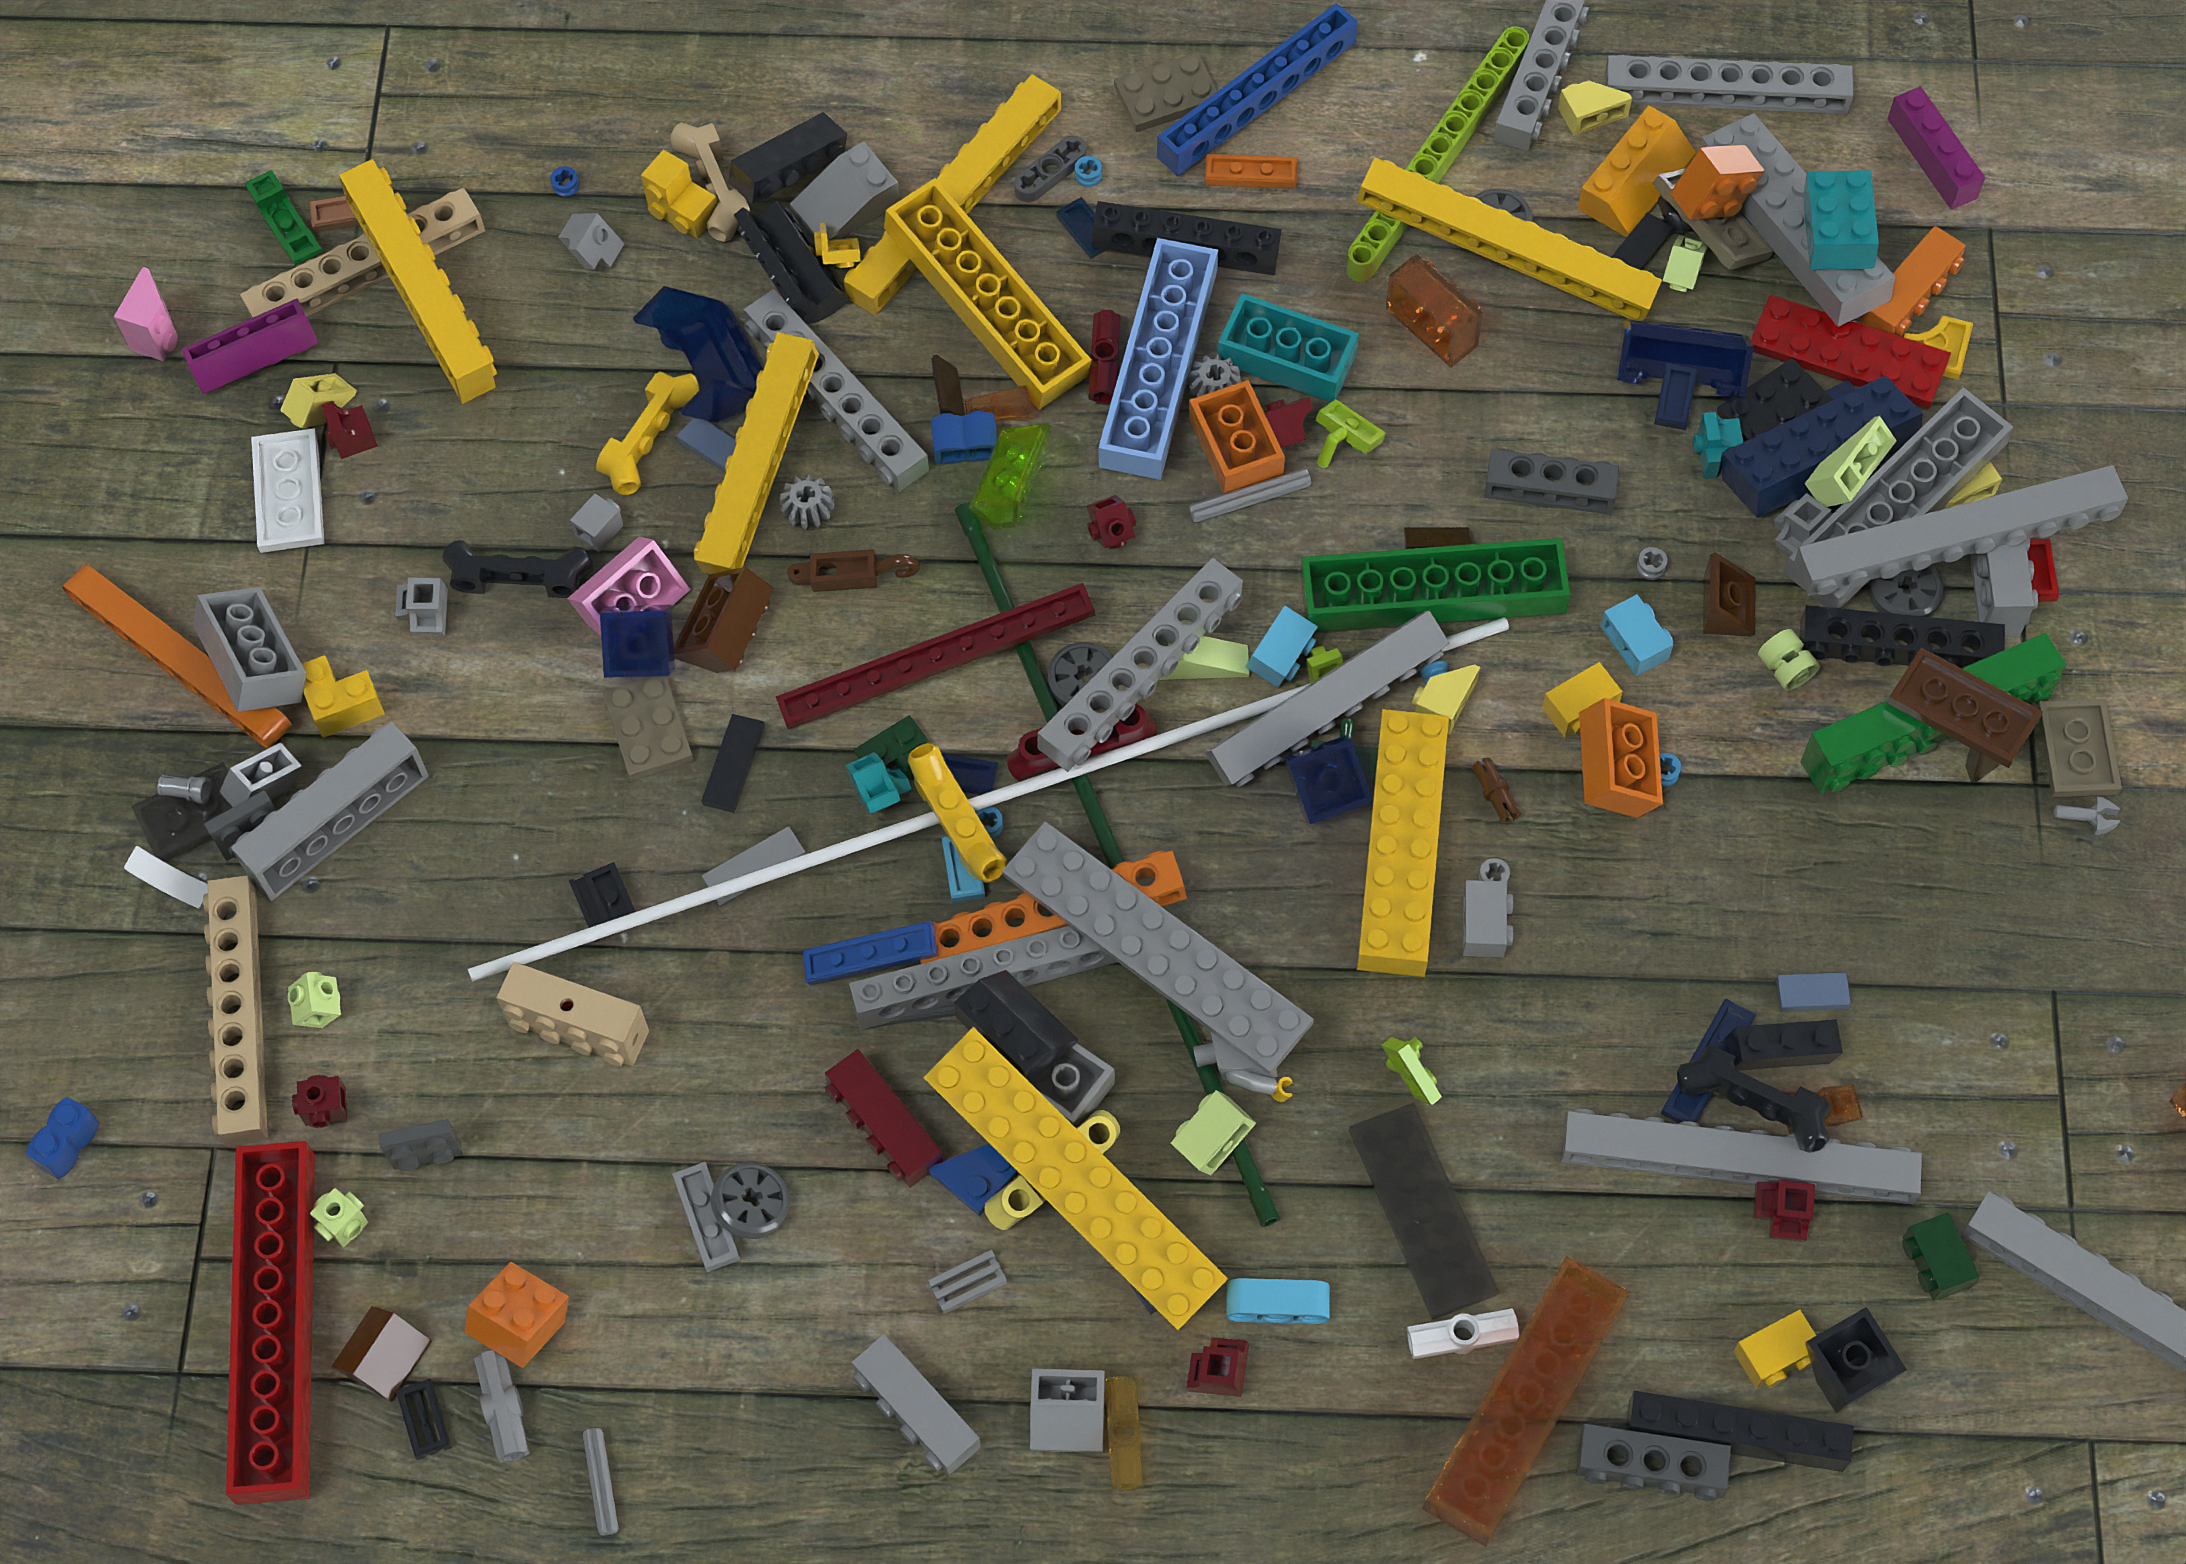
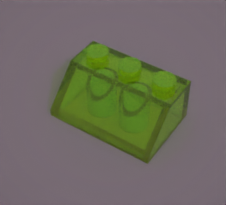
(1010, 475)

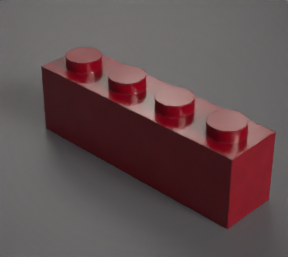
(883, 1118)

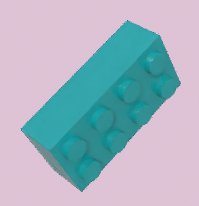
(1288, 347)

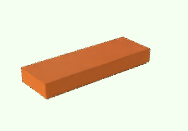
(1251, 171)

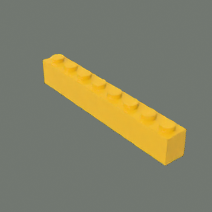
(756, 454)

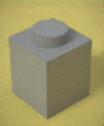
(597, 522)

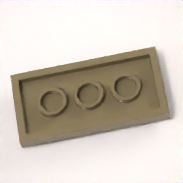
(1730, 238)

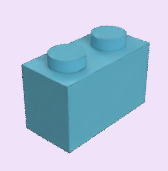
(1637, 635)
(1281, 647)

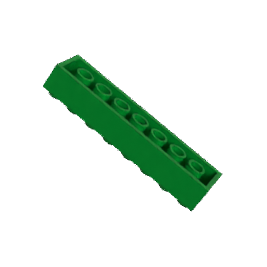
(1446, 580)
(1888, 736)

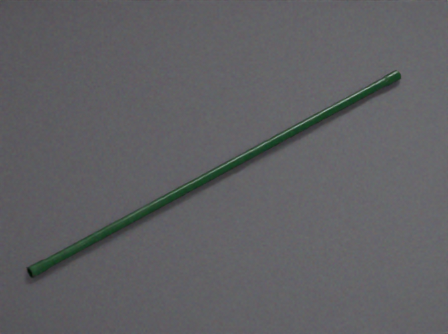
(972, 528)

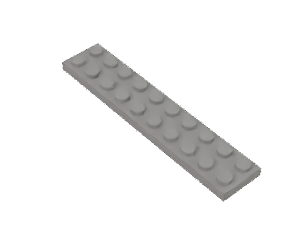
(1158, 948)

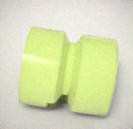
(1786, 656)

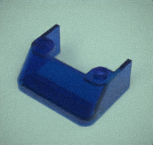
(713, 346)
(1718, 356)

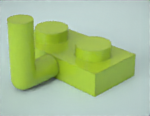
(1346, 426)
(1404, 1060)

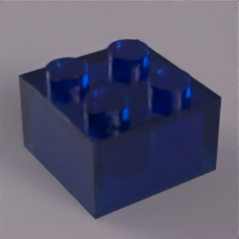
(637, 641)
(1328, 779)

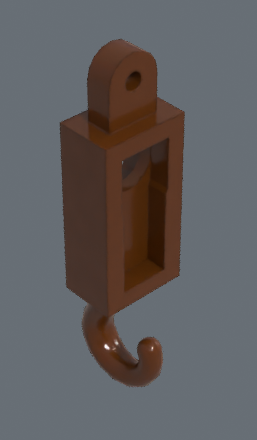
(854, 569)

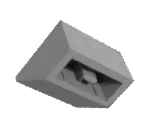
(1067, 1410)

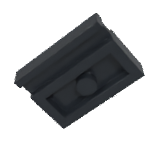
(602, 895)

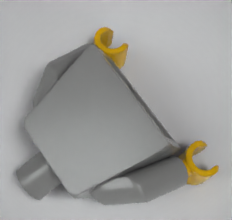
(1240, 1070)

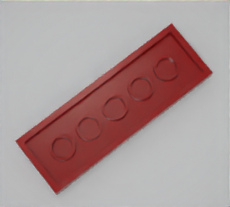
(1848, 350)

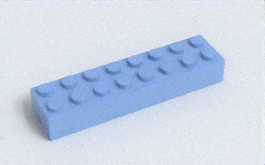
(1158, 359)

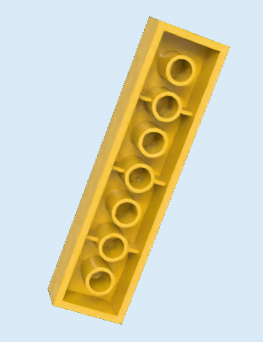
(419, 280)
(987, 293)
(1403, 843)

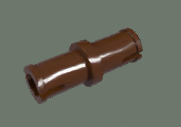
(1496, 790)

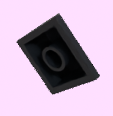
(1853, 1359)

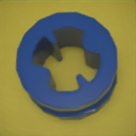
(571, 186)

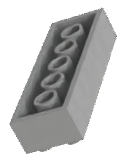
(330, 811)

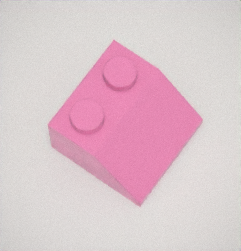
(145, 319)

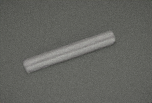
(1250, 495)

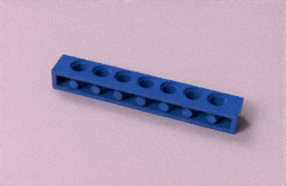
(1256, 89)

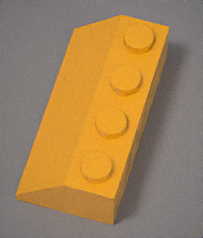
(1623, 185)

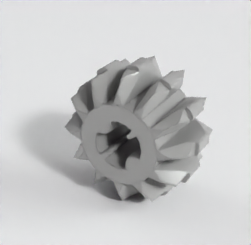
(1212, 375)
(807, 502)

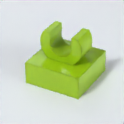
(1322, 662)

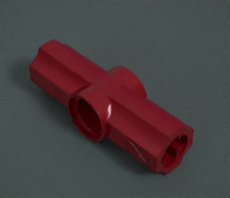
(1104, 343)

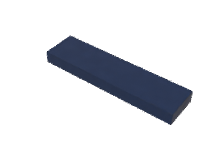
(1685, 1108)

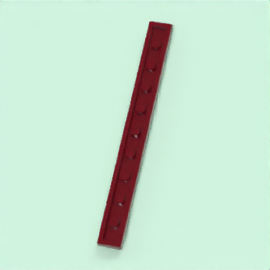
(935, 656)

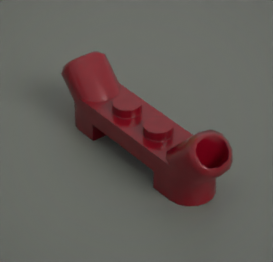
(1029, 761)

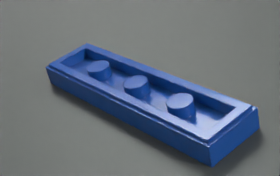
(870, 953)

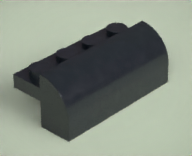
(792, 262)

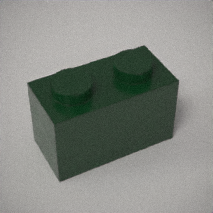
(1940, 1257)

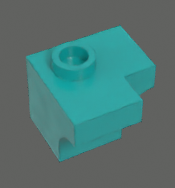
(1713, 438)
(875, 784)

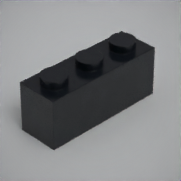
(1784, 1044)

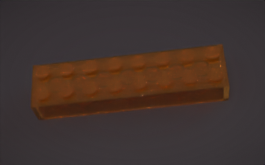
(1525, 1401)

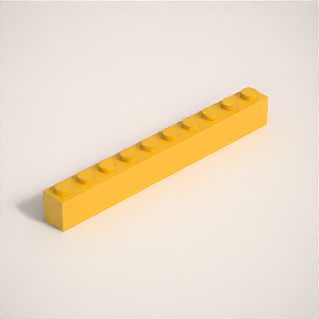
(966, 180)
(1508, 240)

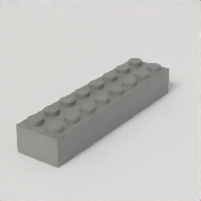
(1779, 217)
(1917, 477)

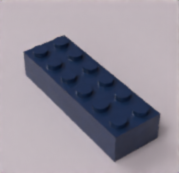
(1778, 462)

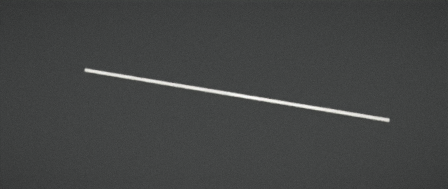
(916, 823)

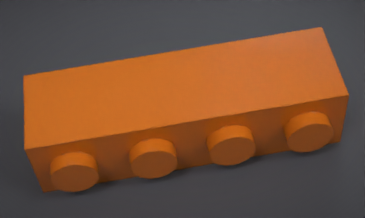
(1916, 280)

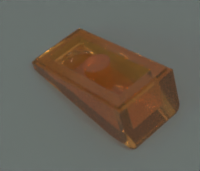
(1006, 405)

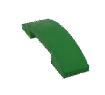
(283, 218)

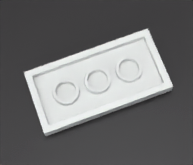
(287, 490)

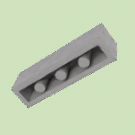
(915, 1405)

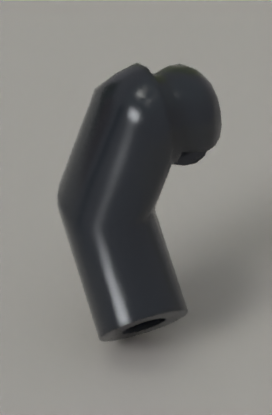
(1672, 216)

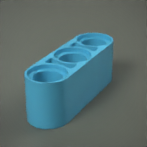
(1277, 1301)

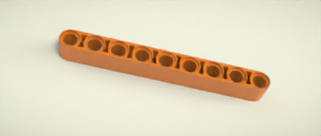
(169, 652)

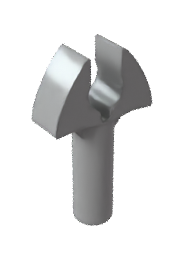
(2091, 814)

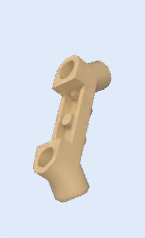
(706, 147)

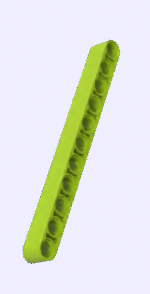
(1448, 139)

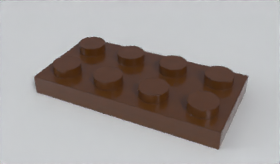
(1964, 707)

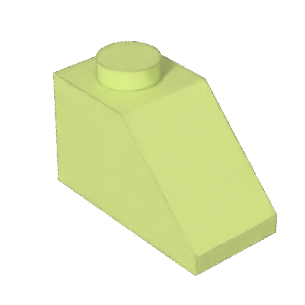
(1684, 263)

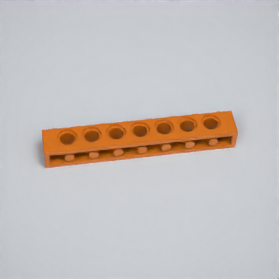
(1165, 890)

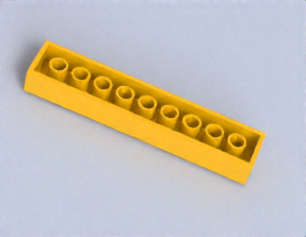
(1075, 1178)

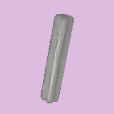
(600, 1481)

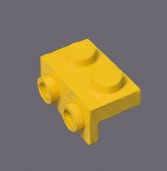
(837, 251)

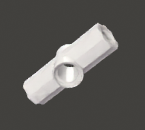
(1486, 1331)

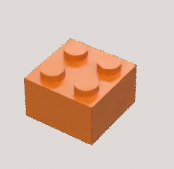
(1717, 182)
(516, 1314)

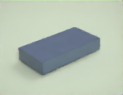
(707, 442)
(1813, 992)

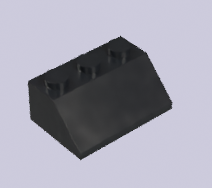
(1014, 1023)

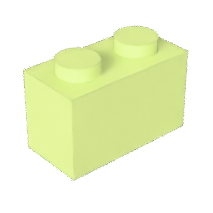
(1212, 1132)

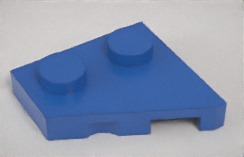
(975, 1176)

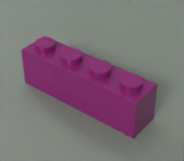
(1936, 147)
(249, 346)

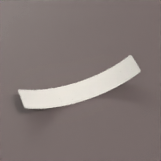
(167, 878)

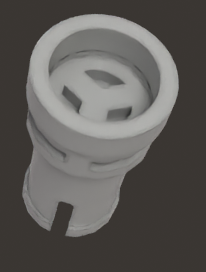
(191, 788)

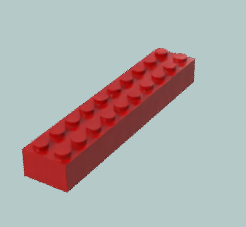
(271, 1324)

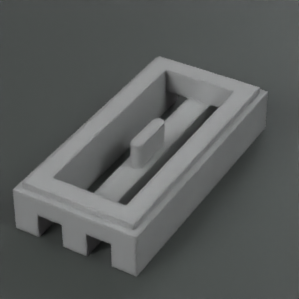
(958, 1271)

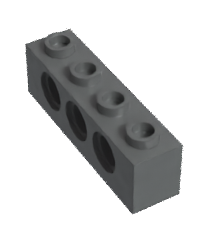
(1538, 490)
(1708, 1458)

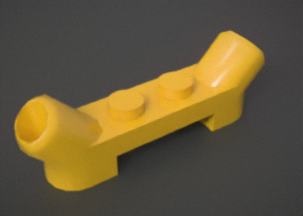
(620, 458)
(955, 814)

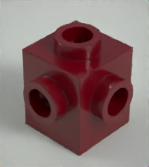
(1111, 522)
(320, 1101)

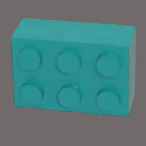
(1840, 220)

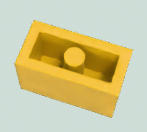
(1577, 694)
(1776, 1350)

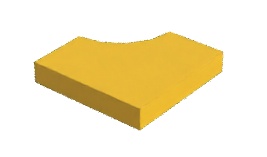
(1950, 336)

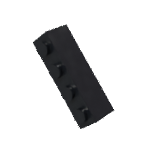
(787, 158)

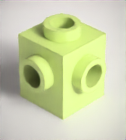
(314, 1000)
(338, 1217)

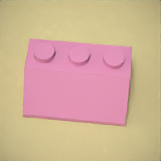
(632, 578)

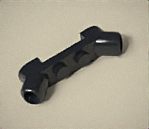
(558, 576)
(1717, 1073)

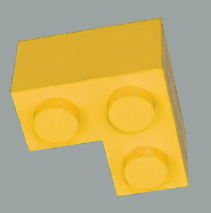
(674, 195)
(339, 703)

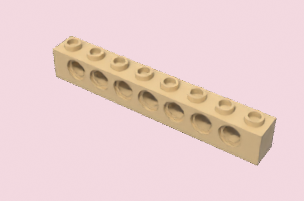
(354, 275)
(250, 1121)

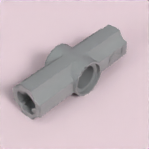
(501, 1406)

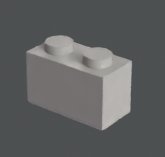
(268, 771)
(1486, 918)

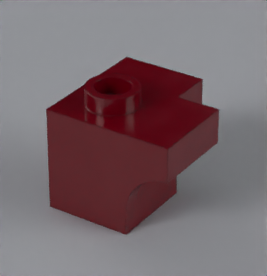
(1288, 420)
(348, 430)
(1787, 1207)
(1219, 1368)

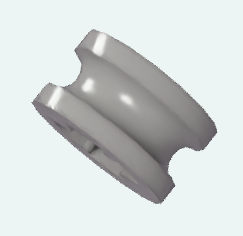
(1649, 571)
(1498, 865)

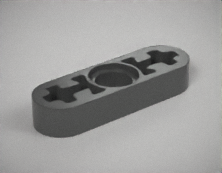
(1047, 181)

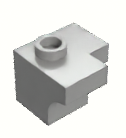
(591, 240)
(1799, 523)
(424, 604)

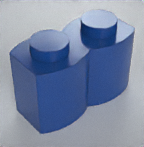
(963, 437)
(58, 1144)

